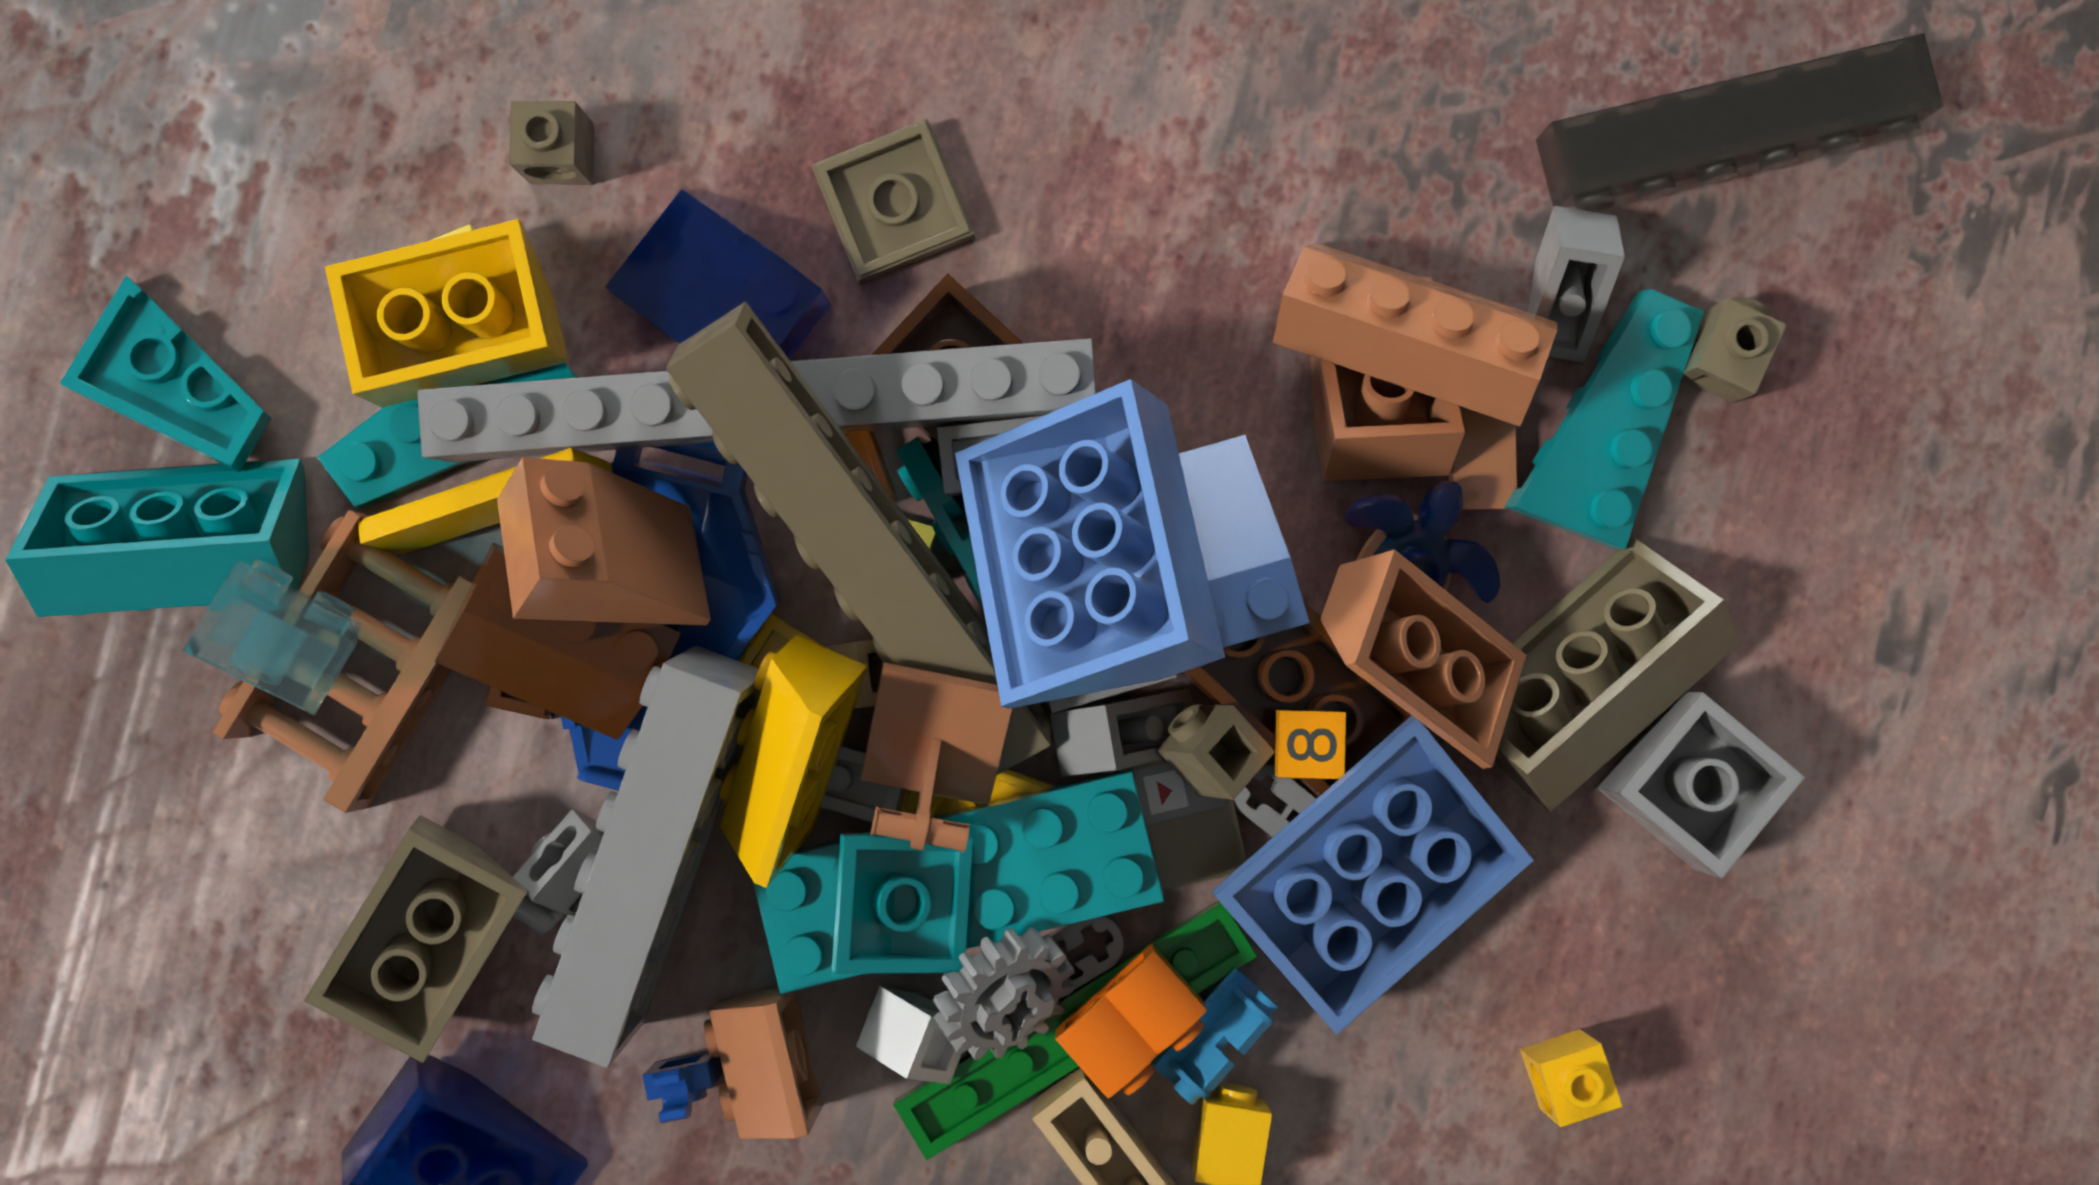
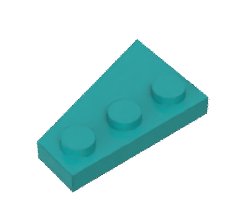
(164, 380)
(924, 481)

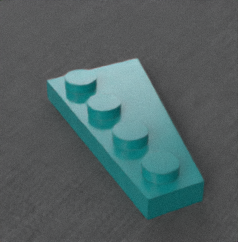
(1606, 446)
(386, 453)

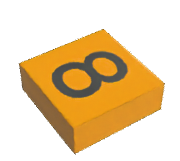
(1310, 744)

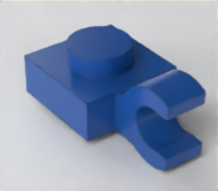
(680, 1083)

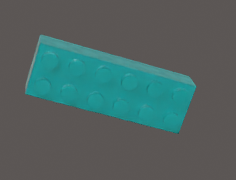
(1034, 865)

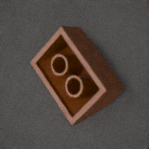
(566, 667)

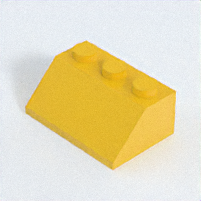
(445, 314)
(788, 753)

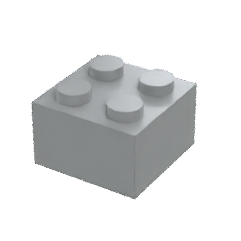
(1701, 783)

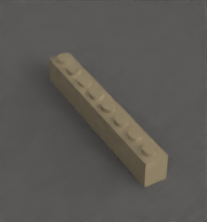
(838, 510)

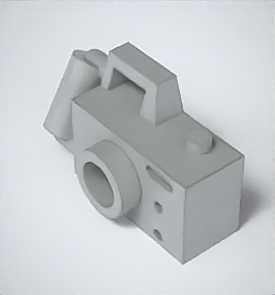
(553, 872)

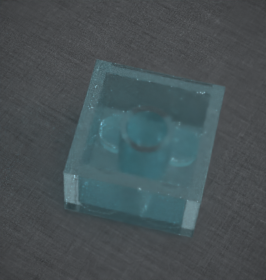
(276, 635)

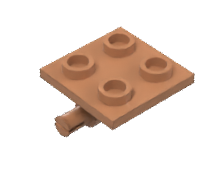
(933, 739)

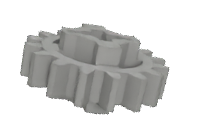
(1003, 993)

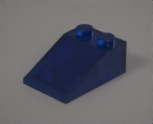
(703, 266)
(453, 1131)

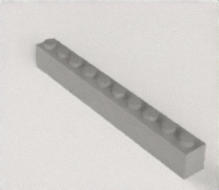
(854, 390)

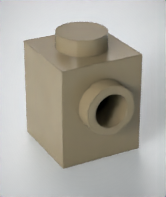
(1733, 348)
(1214, 750)

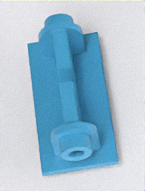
(1235, 1014)

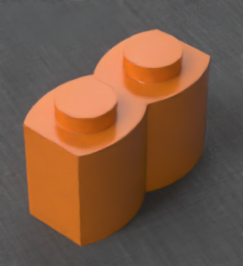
(1132, 1023)

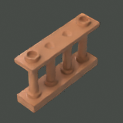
(388, 716)

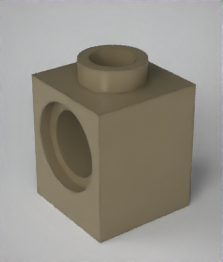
(551, 142)

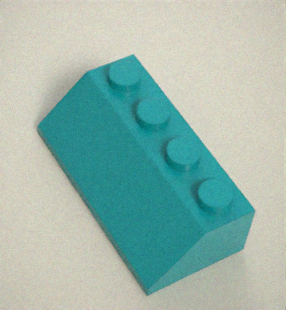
(157, 535)

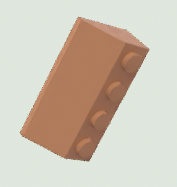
(1414, 332)

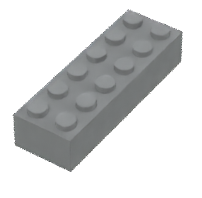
(646, 855)

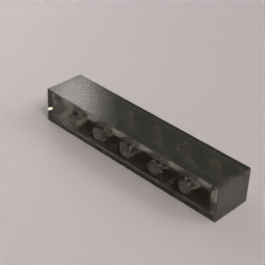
(1740, 123)

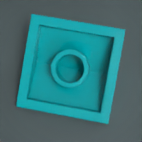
(900, 906)

